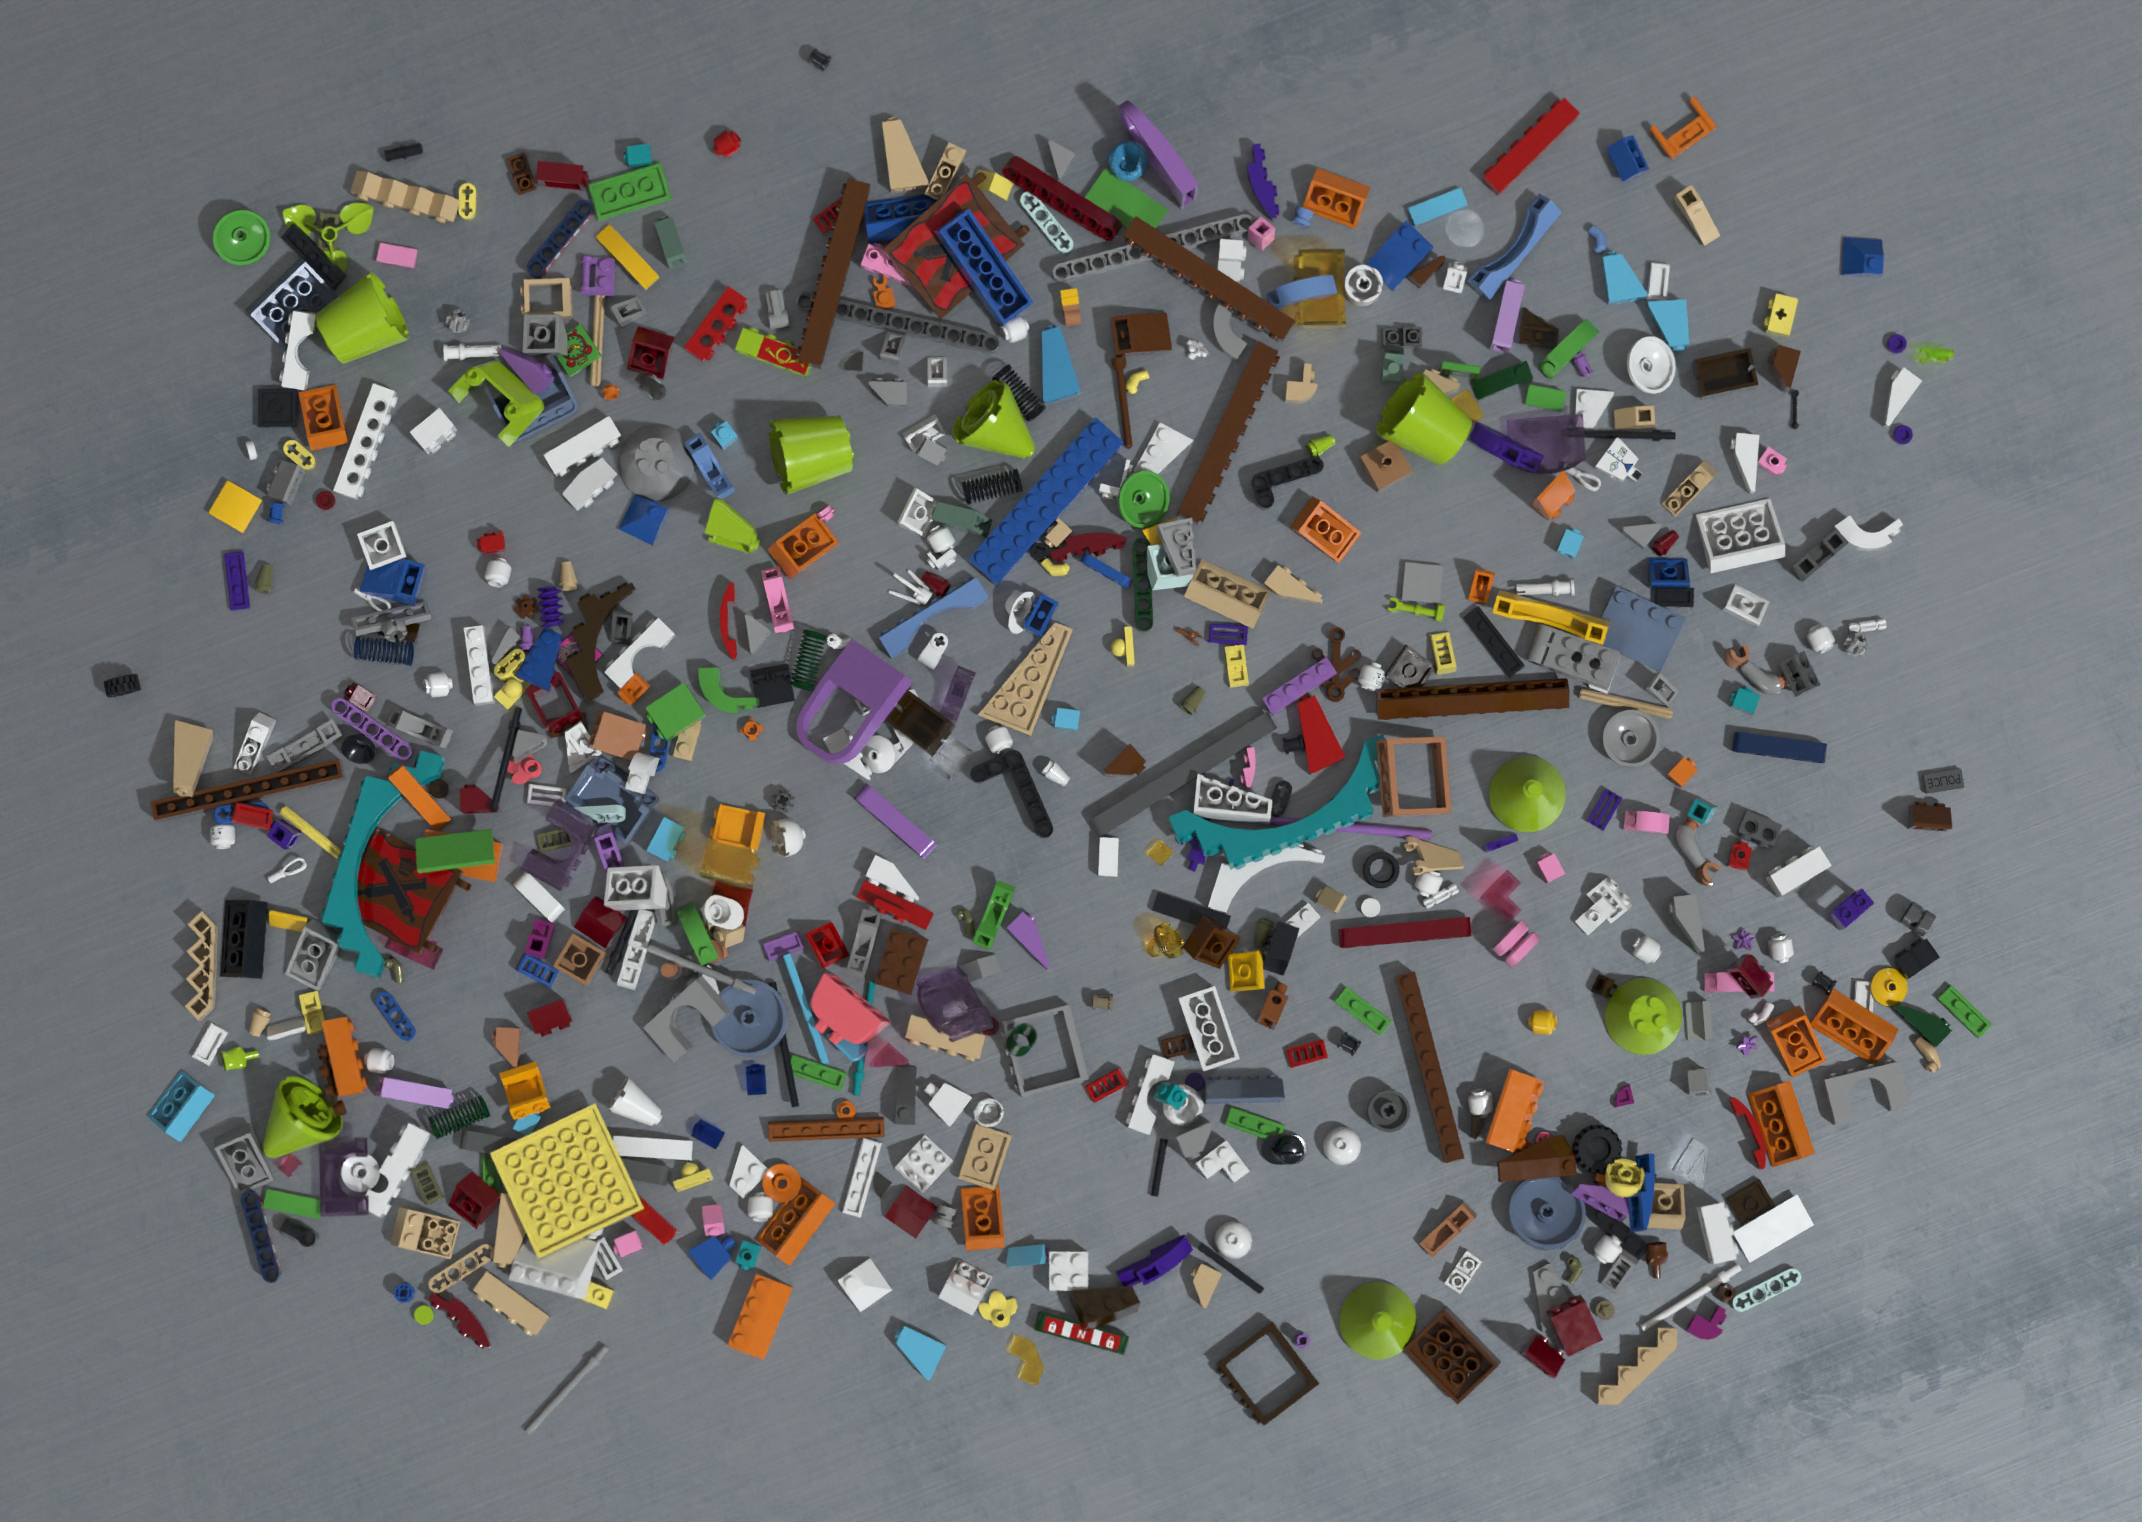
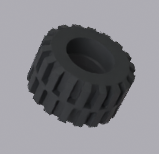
(1585, 1136)

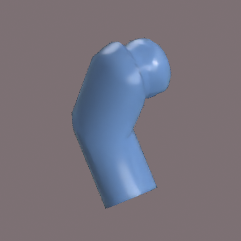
(1601, 239)

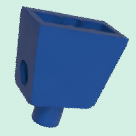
(712, 1255)

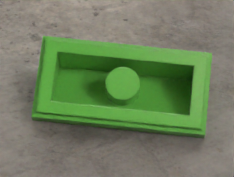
(1545, 398)

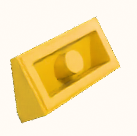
(287, 921)

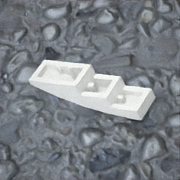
(637, 949)
(653, 1147)

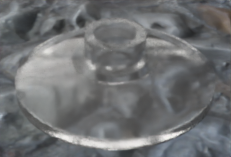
(1463, 238)

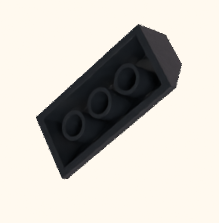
(243, 939)

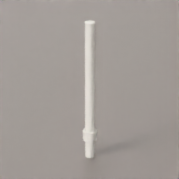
(1723, 1277)

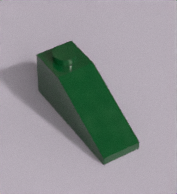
(1502, 380)
(1926, 1025)

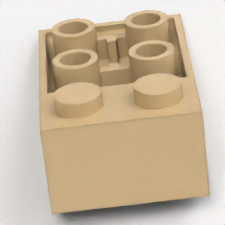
(425, 1233)

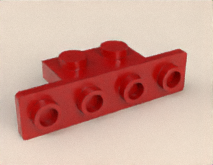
(901, 908)

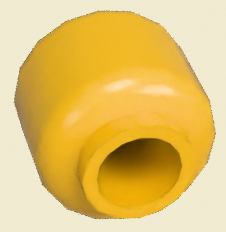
(1543, 1022)

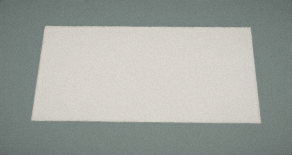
(1773, 1228)

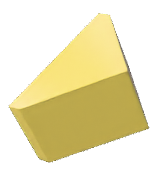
(995, 185)

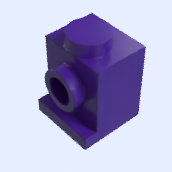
(277, 834)

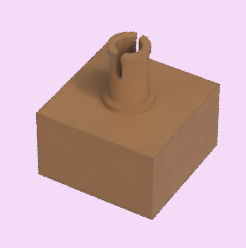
(1385, 465)

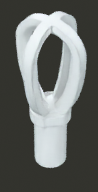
(1577, 473)
(368, 598)
(281, 873)

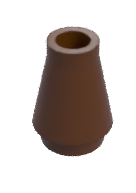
(1720, 1292)

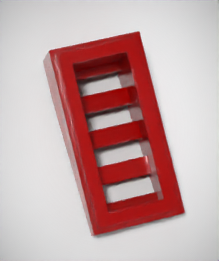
(829, 209)
(1316, 1058)
(1119, 1072)

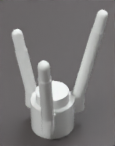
(922, 594)

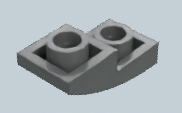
(1402, 337)

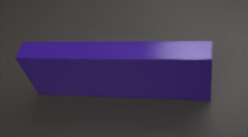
(237, 581)

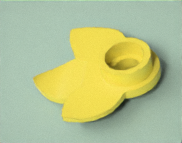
(998, 1306)

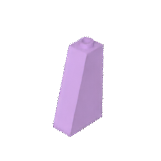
(1507, 316)
(414, 1092)

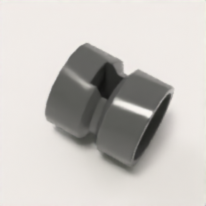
(1918, 919)

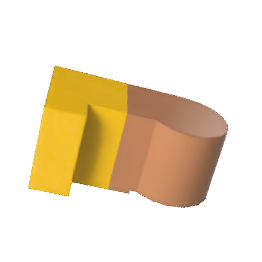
(1070, 307)

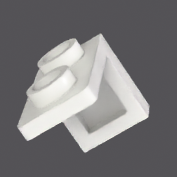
(1110, 491)

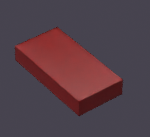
(252, 816)

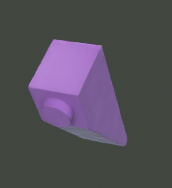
(532, 371)
(608, 847)
(1027, 934)
(1603, 1200)

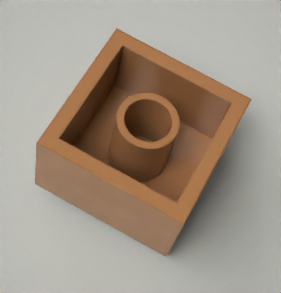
(580, 959)

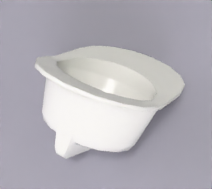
(1018, 606)
(722, 912)

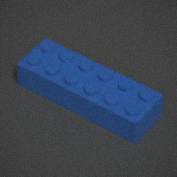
(983, 266)

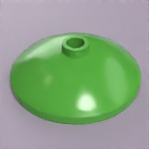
(243, 248)
(1152, 500)

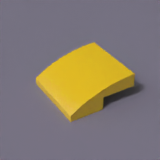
(234, 506)

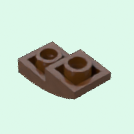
(521, 173)

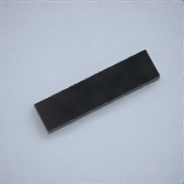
(314, 256)
(1494, 642)
(1186, 911)
(1629, 1241)
(1230, 1268)

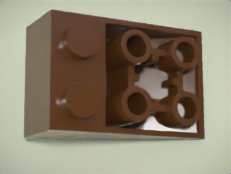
(1140, 334)

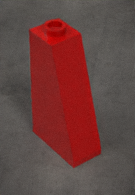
(1318, 738)
(655, 1222)

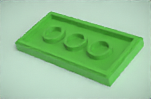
(629, 191)
(1124, 200)
(455, 850)

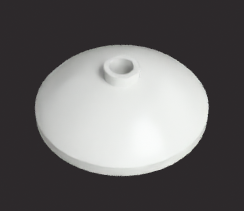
(1657, 361)

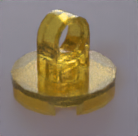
(1167, 940)

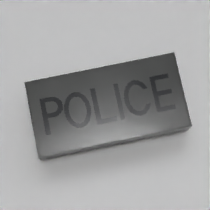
(1943, 781)

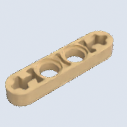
(463, 1270)

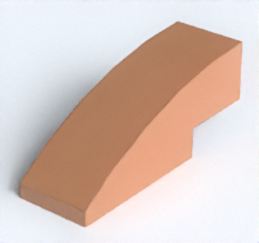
(1448, 1229)

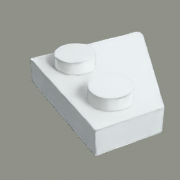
(1591, 404)

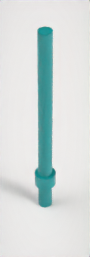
(859, 1076)

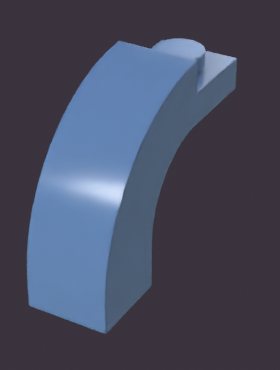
(1302, 290)
(709, 466)

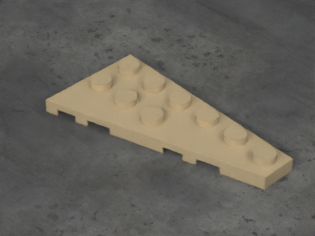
(1025, 691)

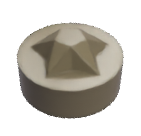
(1604, 1310)

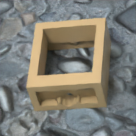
(566, 293)

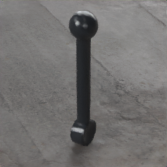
(1795, 393)

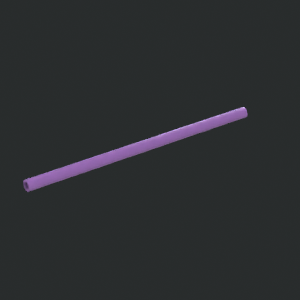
(1361, 828)

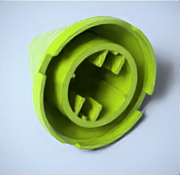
(994, 423)
(1527, 794)
(299, 1118)
(1377, 1320)

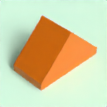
(1481, 586)

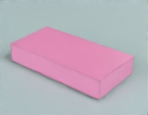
(397, 255)

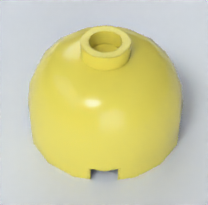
(1624, 1178)

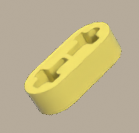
(472, 201)
(302, 451)
(510, 664)

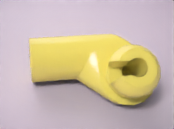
(1134, 379)
(1055, 570)

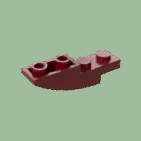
(1095, 542)
(469, 1322)

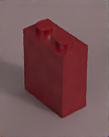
(1574, 1325)

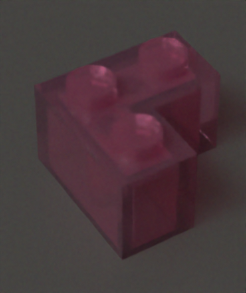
(1497, 897)
(426, 958)

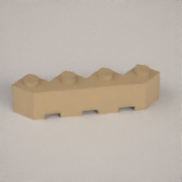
(399, 195)
(204, 977)
(1646, 1361)

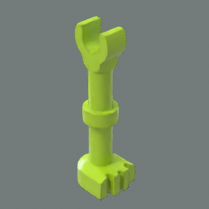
(1438, 614)

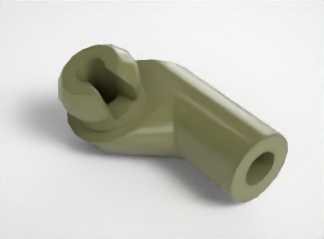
(968, 920)
(397, 967)
(1575, 1269)

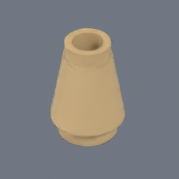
(567, 577)
(259, 1021)

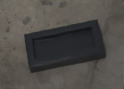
(1674, 597)

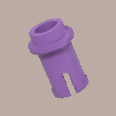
(1582, 364)
(526, 638)
(1297, 1340)

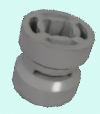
(945, 1220)

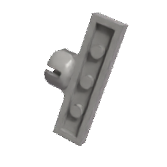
(391, 621)

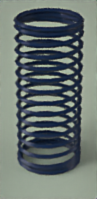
(357, 646)

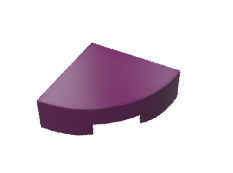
(1624, 1096)

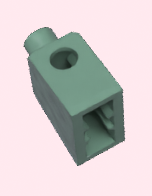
(1392, 364)

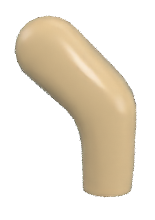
(1930, 1053)

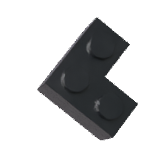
(1279, 951)

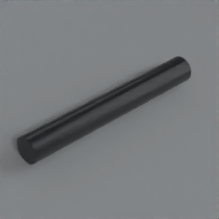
(1159, 1167)

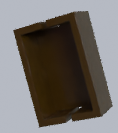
(1725, 373)
(920, 723)

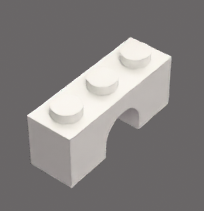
(395, 1173)

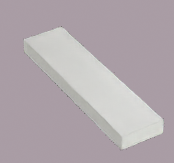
(861, 1177)

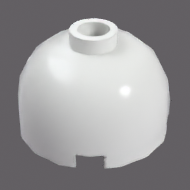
(787, 836)
(1342, 1145)
(1232, 1240)

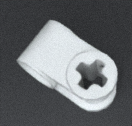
(931, 653)

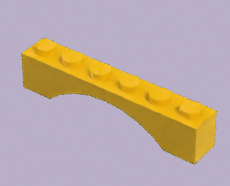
(1577, 623)

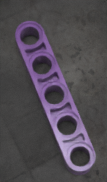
(381, 731)
(895, 821)

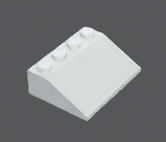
(1740, 535)
(562, 1271)

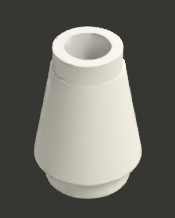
(1055, 773)

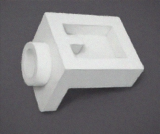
(1455, 277)

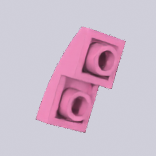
(1248, 773)

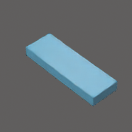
(1437, 207)

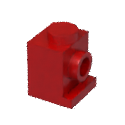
(491, 543)
(1736, 862)

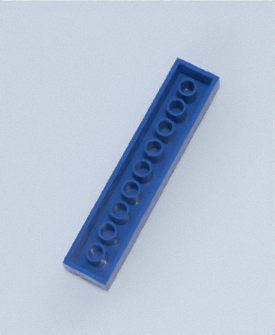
(1046, 501)

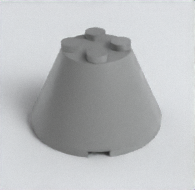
(656, 462)

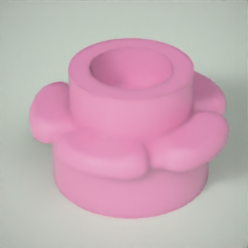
(826, 513)

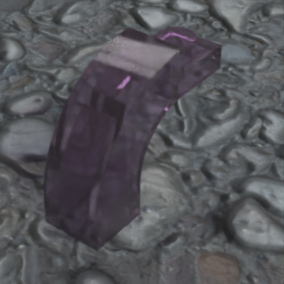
(957, 694)

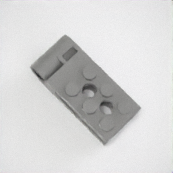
(1556, 650)

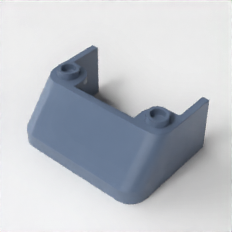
(557, 401)

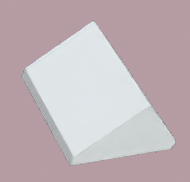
(918, 513)
(1745, 606)

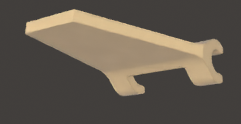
(1432, 856)

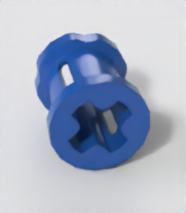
(275, 513)

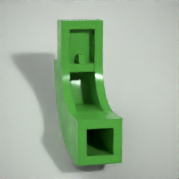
(1568, 348)
(712, 689)
(994, 915)
(697, 933)

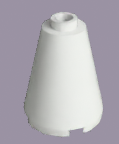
(634, 1104)

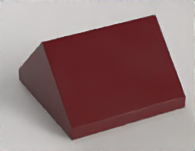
(600, 922)
(910, 1211)

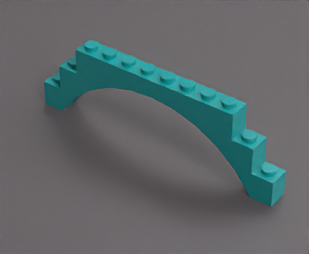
(1245, 846)
(343, 907)

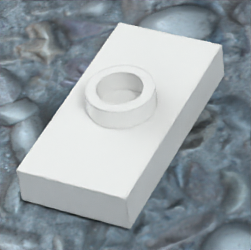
(1595, 915)

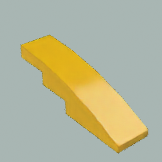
(627, 257)

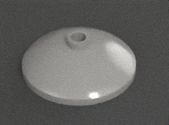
(1644, 734)

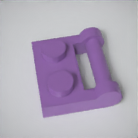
(603, 276)

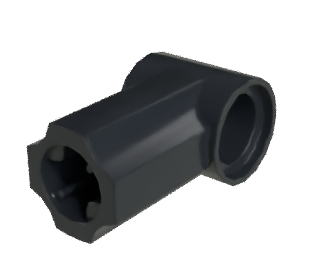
(298, 1232)

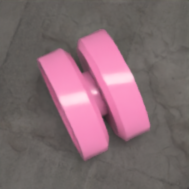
(1513, 941)

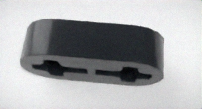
(1285, 799)

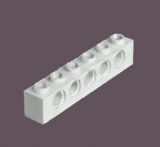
(376, 395)

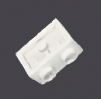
(1610, 890)

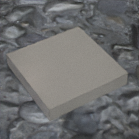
(1422, 583)

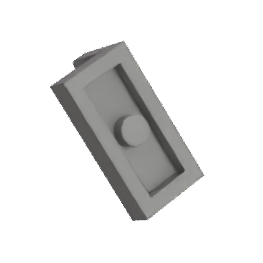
(1698, 1021)

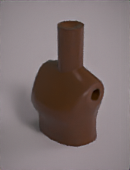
(1656, 1256)

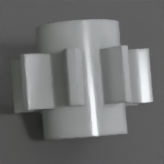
(457, 321)
(1855, 644)

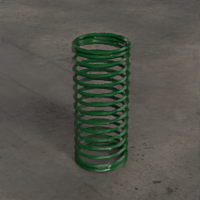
(799, 684)
(1016, 1049)
(485, 1113)

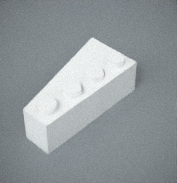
(1229, 803)

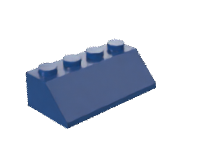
(891, 216)

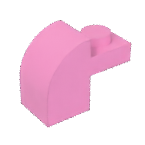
(1646, 822)

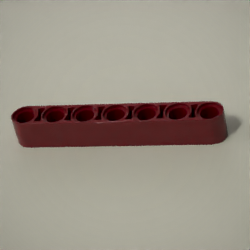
(1062, 198)
(1405, 932)

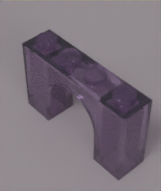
(580, 829)
(332, 1197)

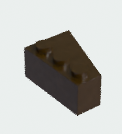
(1103, 1305)

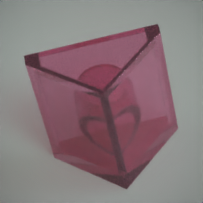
(889, 1057)

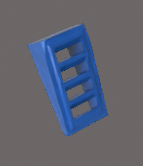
(551, 978)

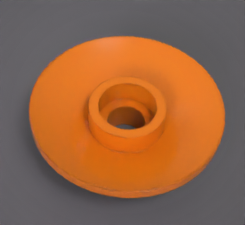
(771, 1183)

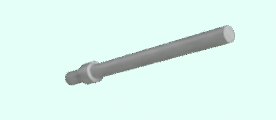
(736, 983)
(592, 1362)

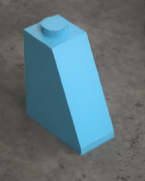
(1620, 280)
(1671, 322)
(920, 1349)

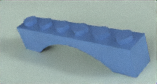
(1538, 219)
(967, 596)

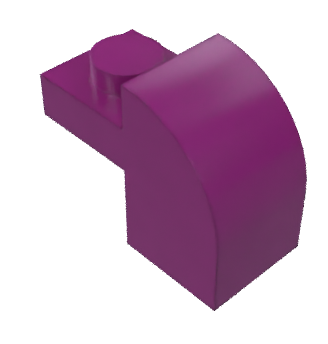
(539, 939)
(1706, 1329)

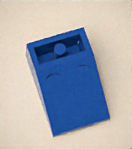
(395, 581)

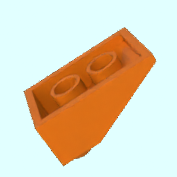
(323, 417)
(1557, 494)
(1325, 529)
(802, 546)
(1795, 1041)
(982, 1218)

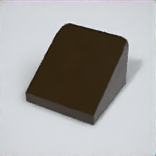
(1476, 1127)

